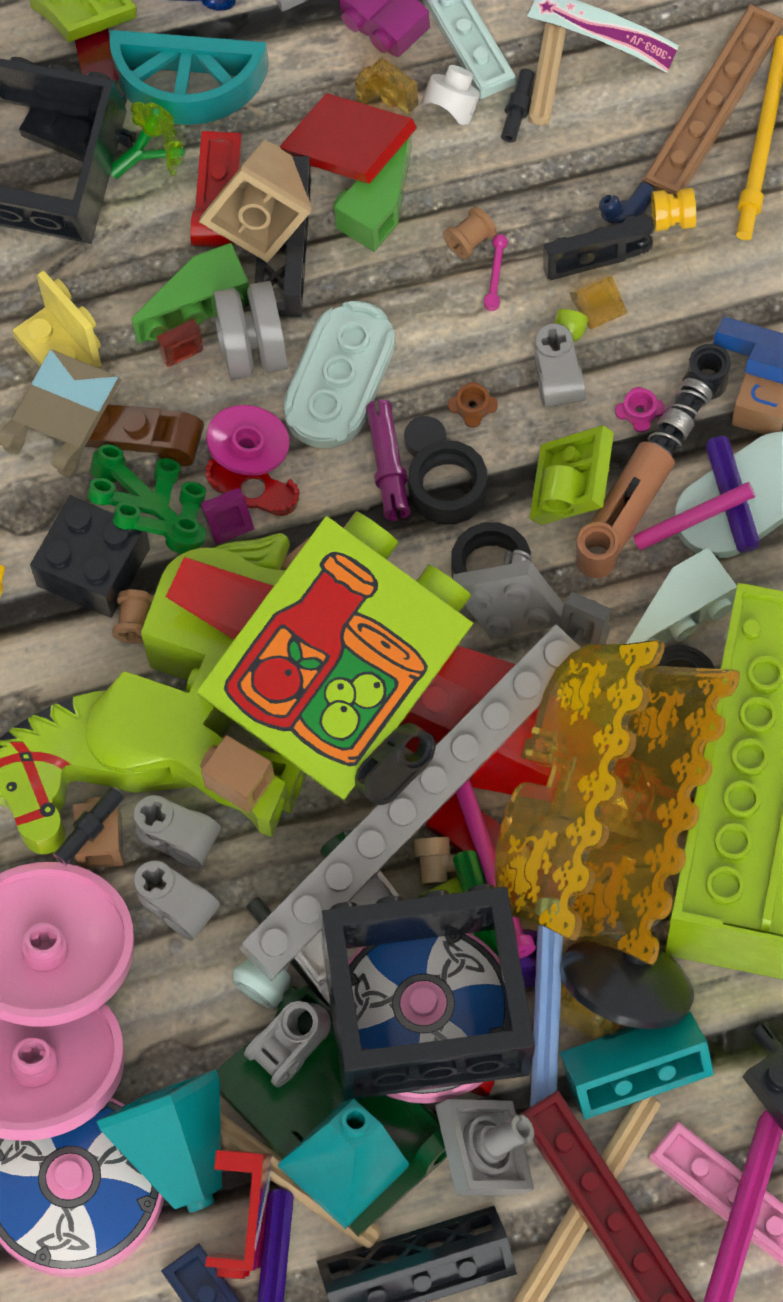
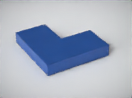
(758, 343)

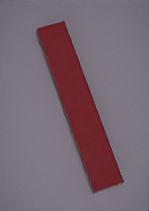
(603, 1203)

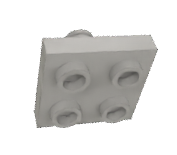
(511, 597)
(486, 1146)

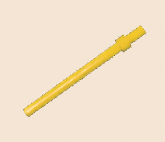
(751, 198)

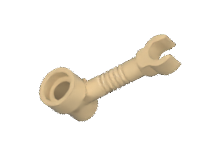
(434, 859)

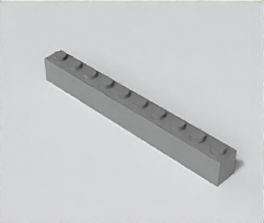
(395, 823)

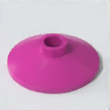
(250, 428)

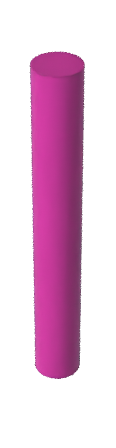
(694, 516)

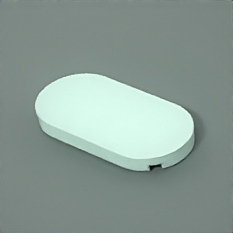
(339, 374)
(761, 466)

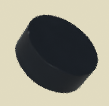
(422, 432)

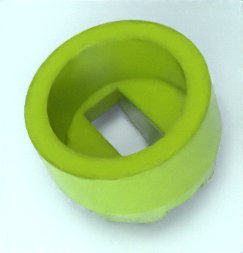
(573, 320)

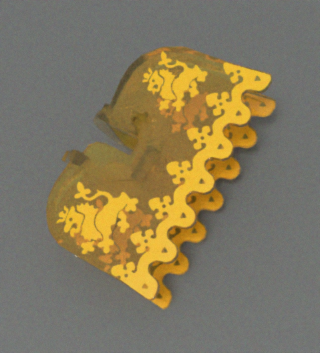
(622, 764)

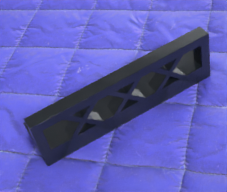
(295, 256)
(422, 1272)

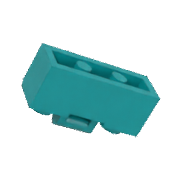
(635, 1065)

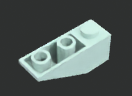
(687, 598)

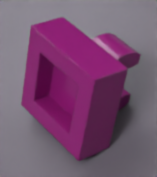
(227, 516)

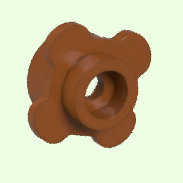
(472, 393)

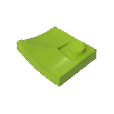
(84, 17)

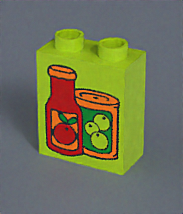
(338, 652)

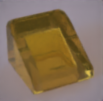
(599, 301)

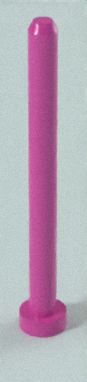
(486, 855)

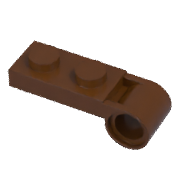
(151, 431)

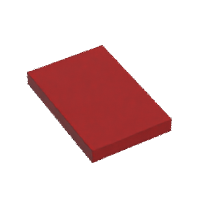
(349, 137)

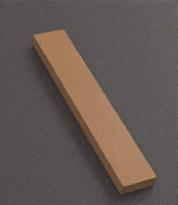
(714, 101)

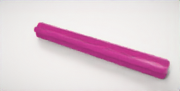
(744, 1211)

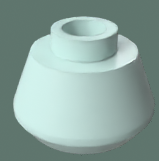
(258, 986)

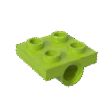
(571, 475)

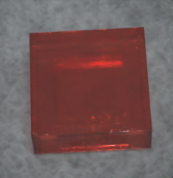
(180, 343)

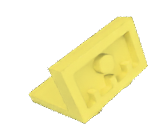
(59, 326)

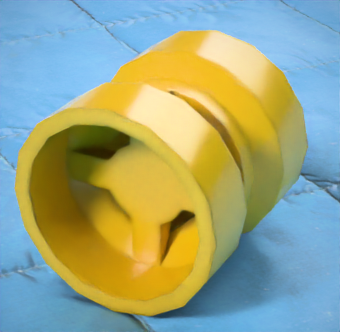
(669, 210)

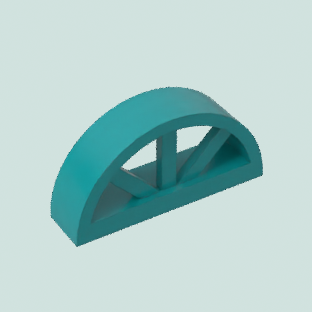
(185, 55)

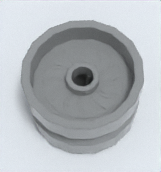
(250, 330)

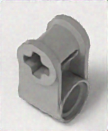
(558, 370)
(181, 834)
(179, 904)
(281, 1045)

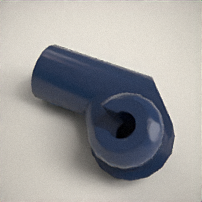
(616, 211)

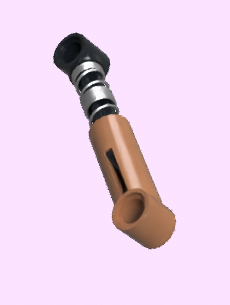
(650, 464)

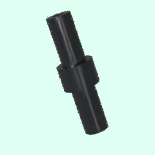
(517, 105)
(88, 826)

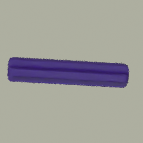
(728, 478)
(275, 1246)

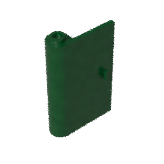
(314, 1094)

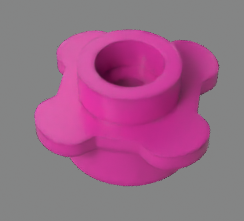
(640, 398)

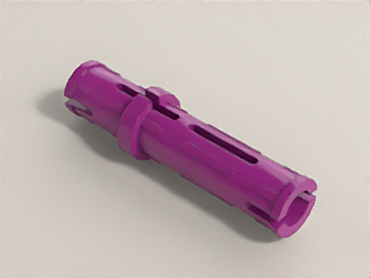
(390, 475)

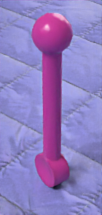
(492, 300)

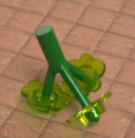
(154, 121)

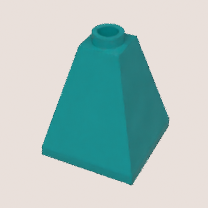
(173, 1139)
(345, 1162)

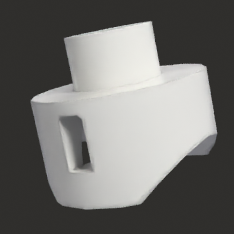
(453, 93)

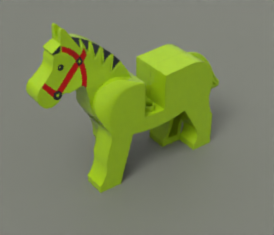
(138, 729)

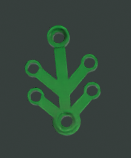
(180, 532)

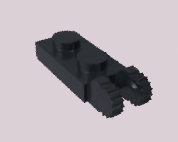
(598, 248)

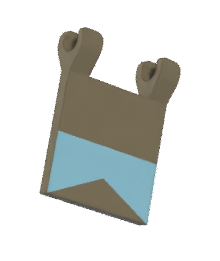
(63, 405)

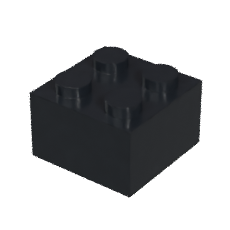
(88, 557)

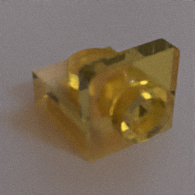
(388, 82)

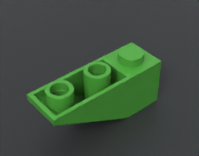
(373, 209)
(191, 294)

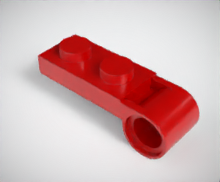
(217, 165)

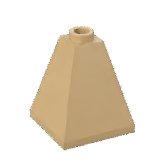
(260, 203)

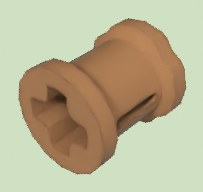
(469, 233)
(132, 616)

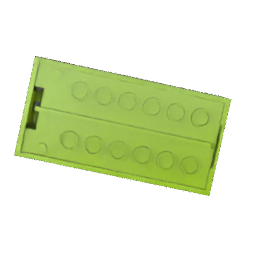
(733, 870)

